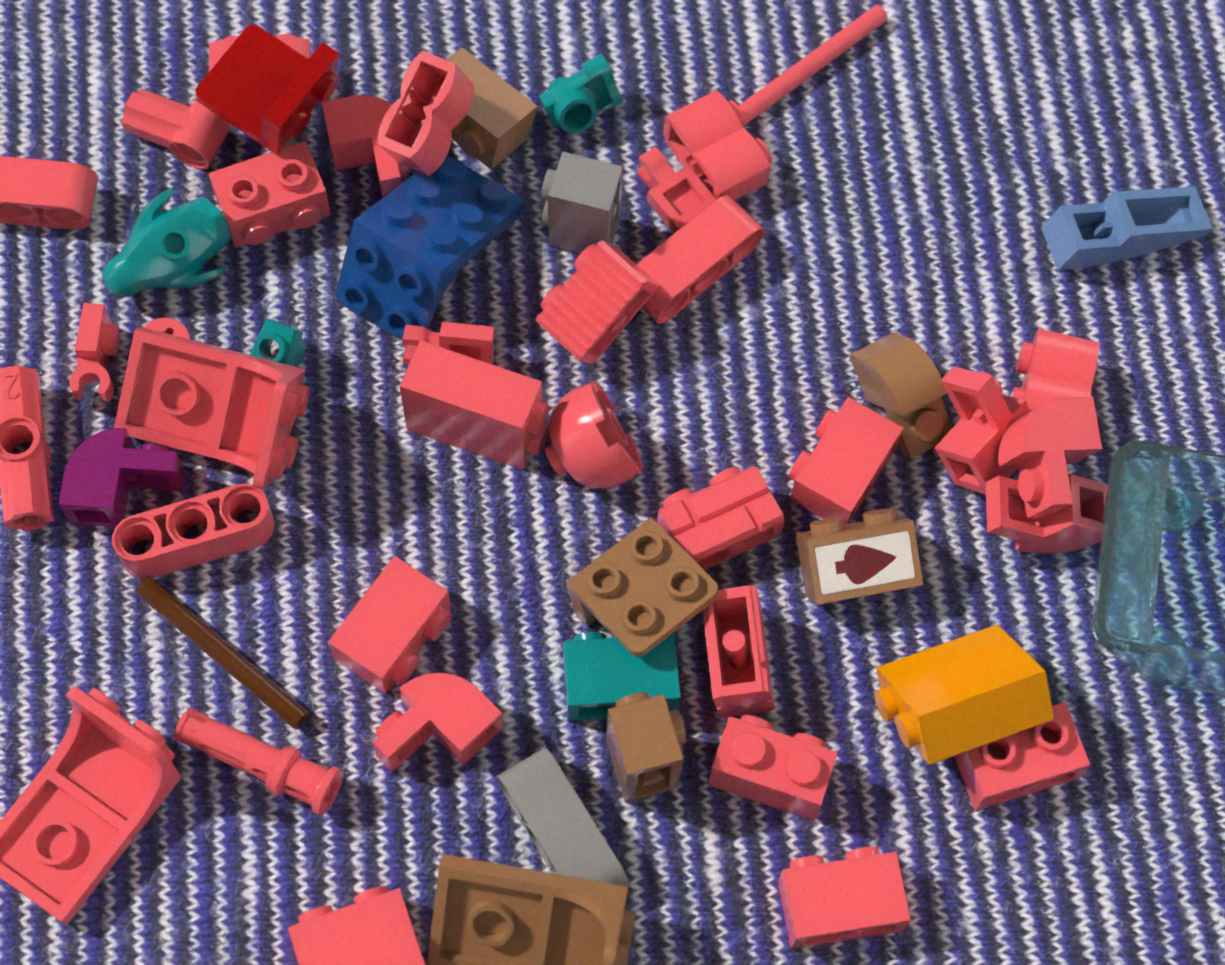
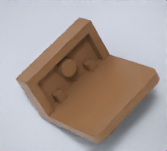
(642, 589)

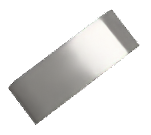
(559, 821)

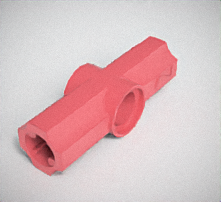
(25, 475)

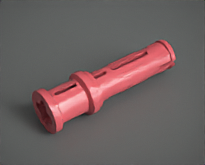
(281, 769)

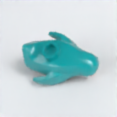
(168, 248)

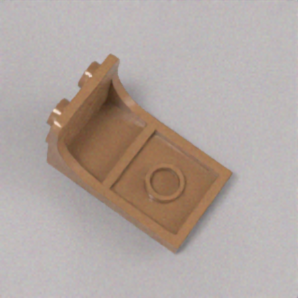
(525, 917)

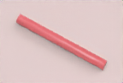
(812, 63)

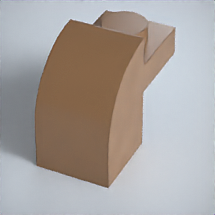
(909, 388)

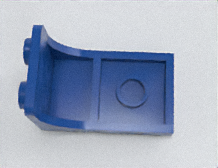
(417, 242)

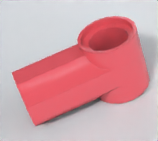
(188, 132)

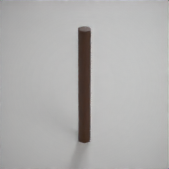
(222, 653)

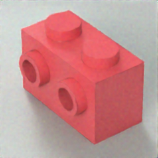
(270, 194)
(1024, 761)
(772, 766)

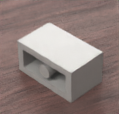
(581, 202)

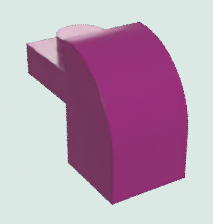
(106, 468)

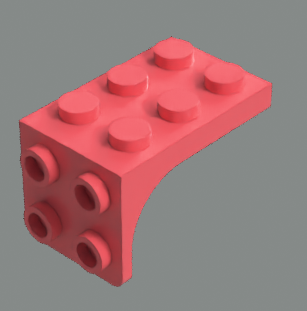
(212, 402)
(84, 805)

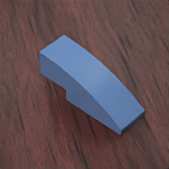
(1124, 226)

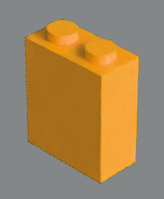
(963, 694)

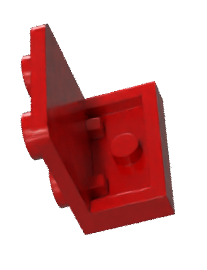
(268, 86)

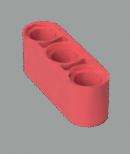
(46, 193)
(699, 256)
(168, 523)

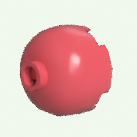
(591, 440)

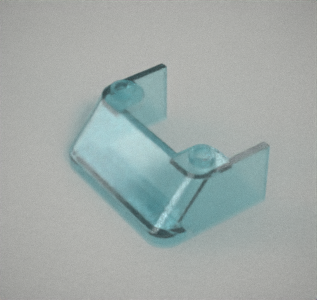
(1149, 493)

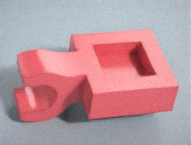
(673, 195)
(95, 343)

